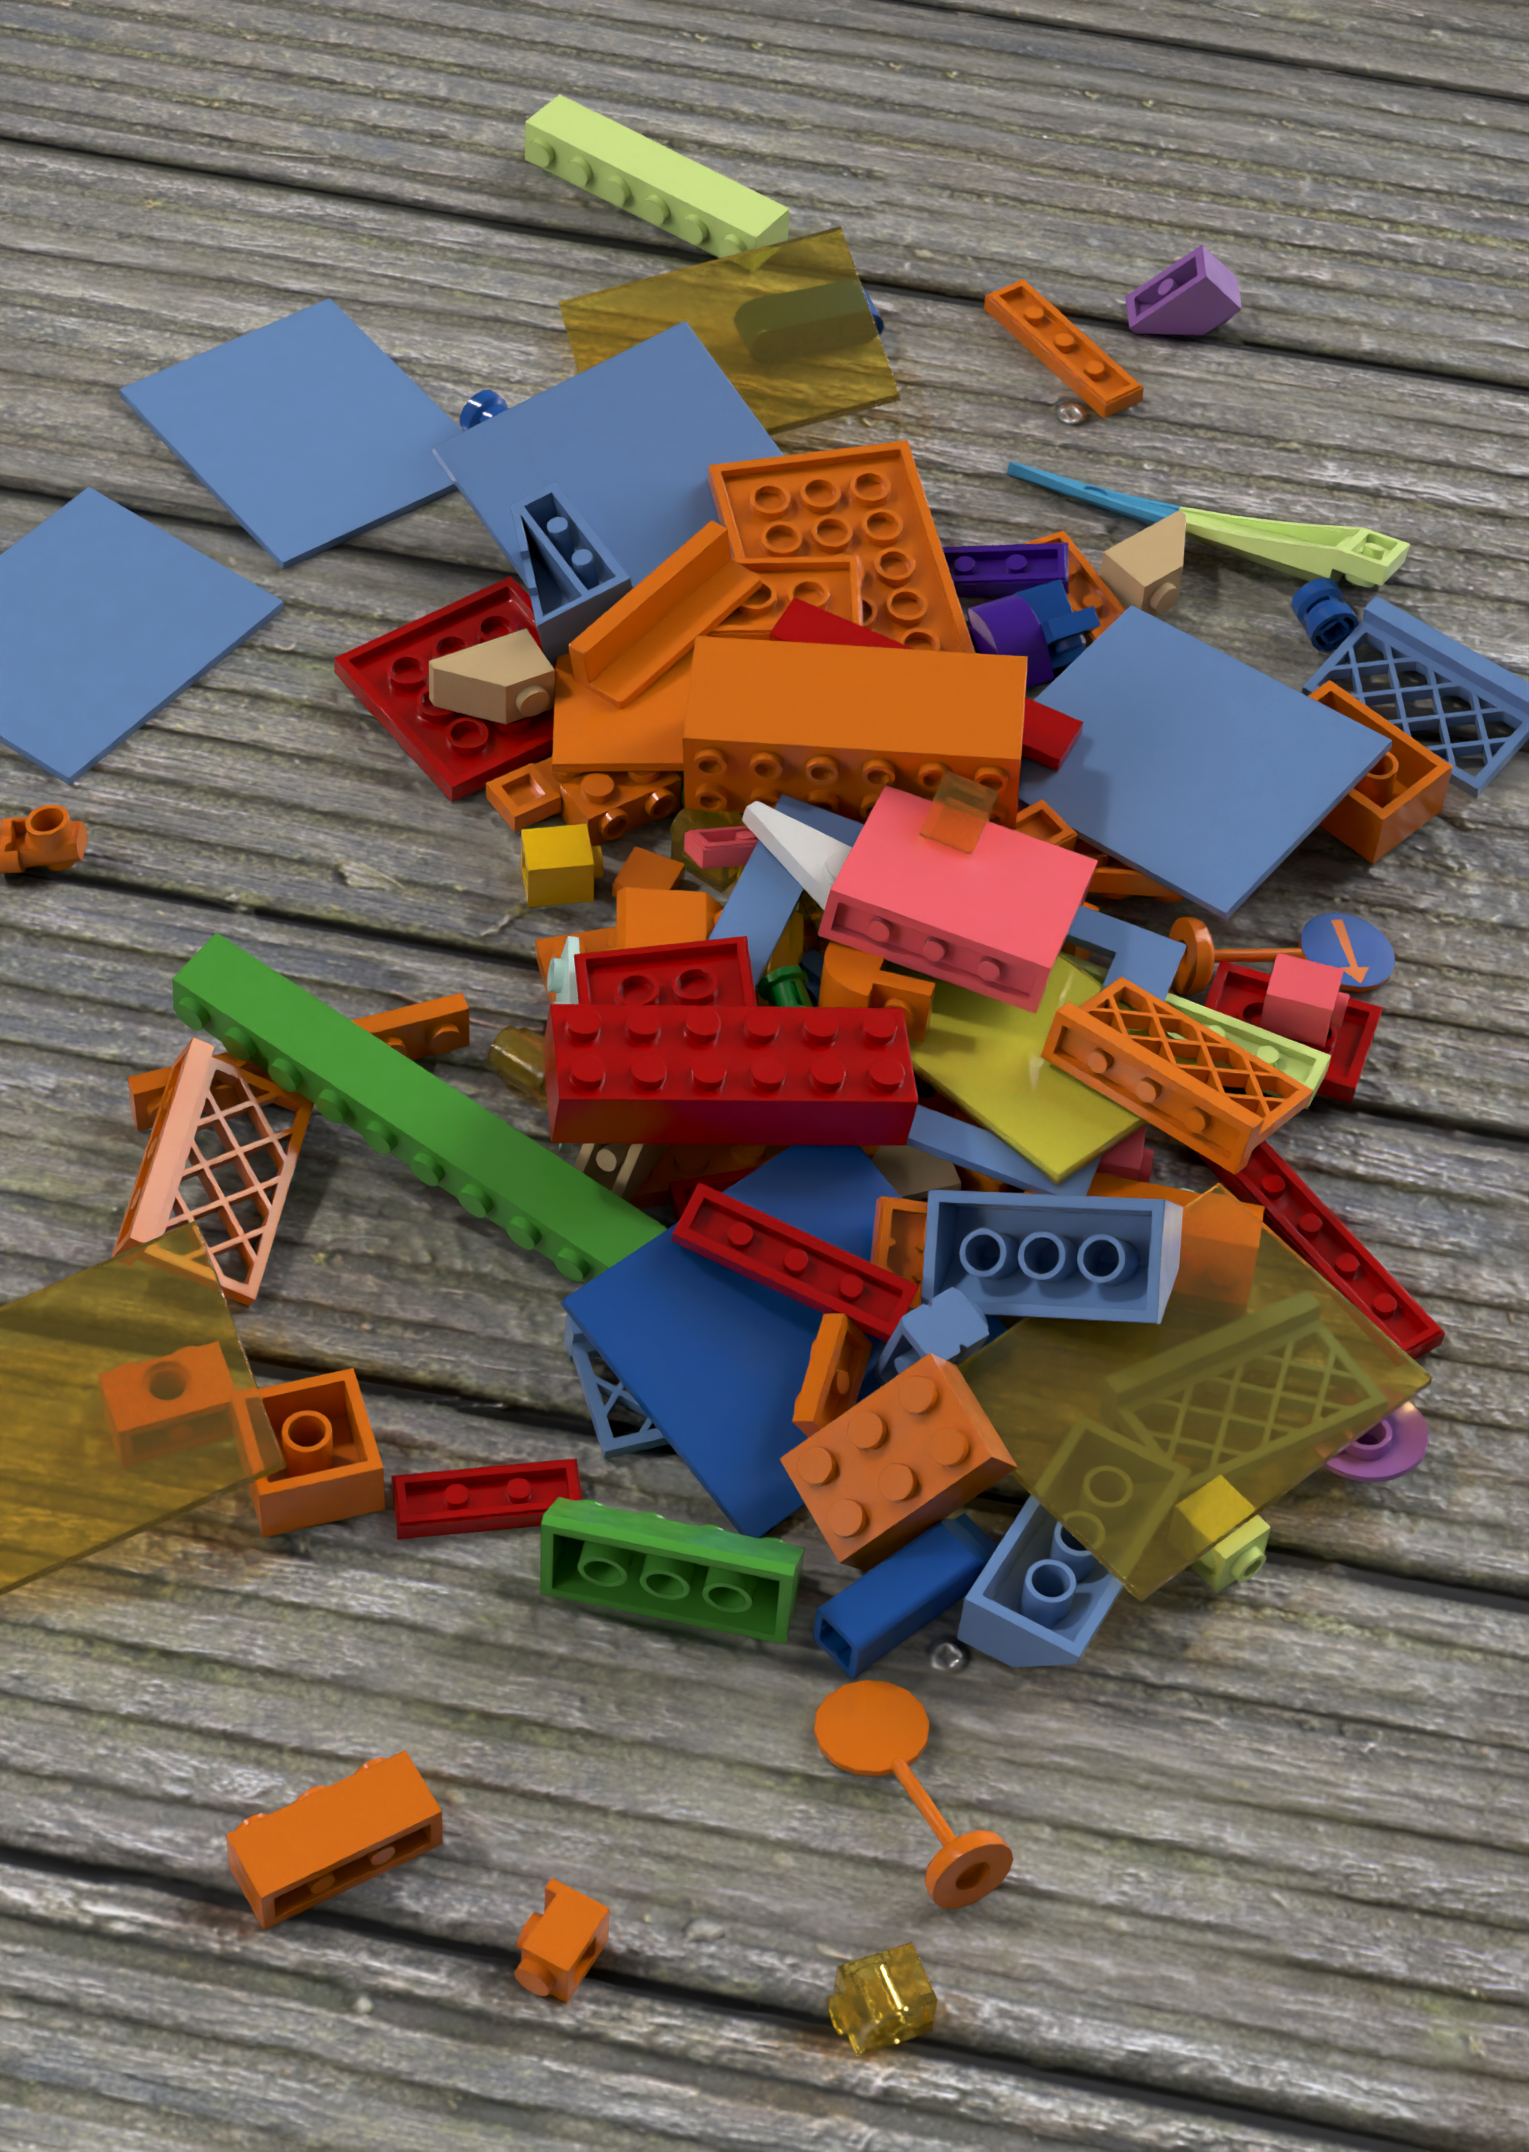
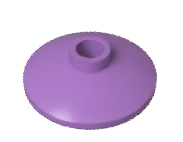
(1385, 1450)

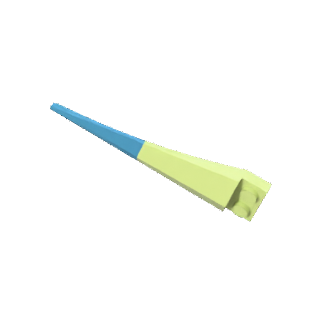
(1289, 547)

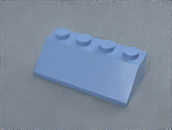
(1053, 1254)
(1037, 1595)

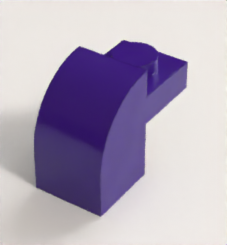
(1011, 629)

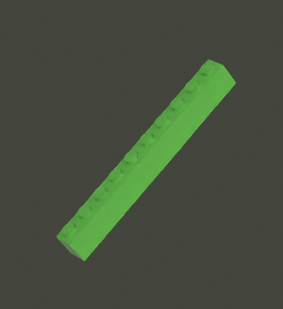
(408, 1112)

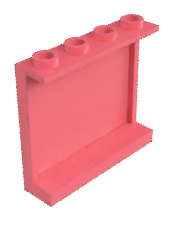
(961, 917)

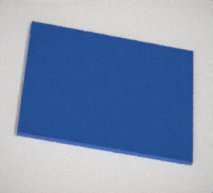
(726, 1355)

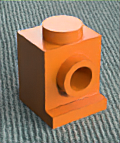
(561, 1942)

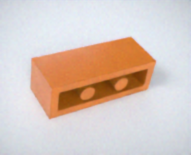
(334, 1838)

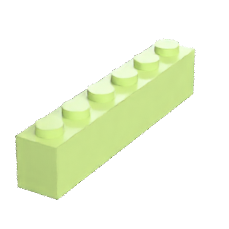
(652, 180)

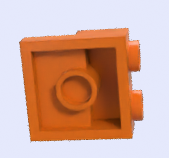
(613, 800)

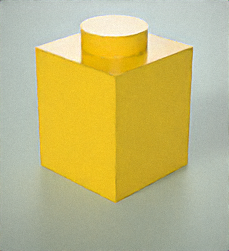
(559, 865)

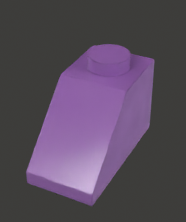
(1185, 297)

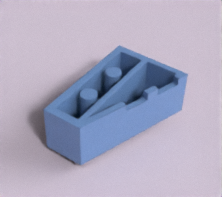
(565, 568)

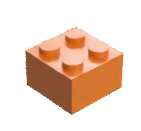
(327, 1452)

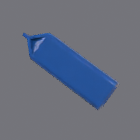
(902, 1593)

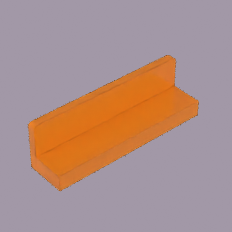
(661, 618)

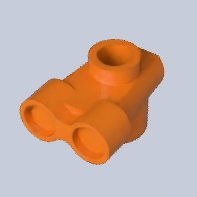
(41, 840)

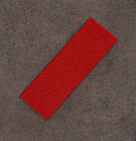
(481, 1497)

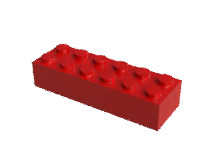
(728, 1075)

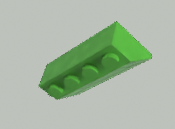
(670, 1569)

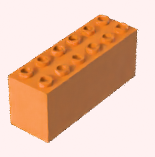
(846, 723)

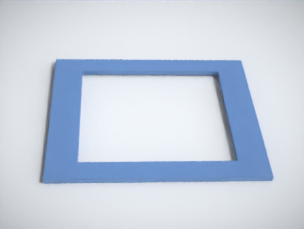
(766, 902)

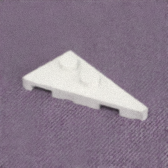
(804, 851)

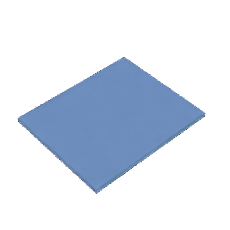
(301, 431)
(622, 445)
(108, 630)
(1194, 761)

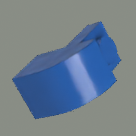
(1061, 626)

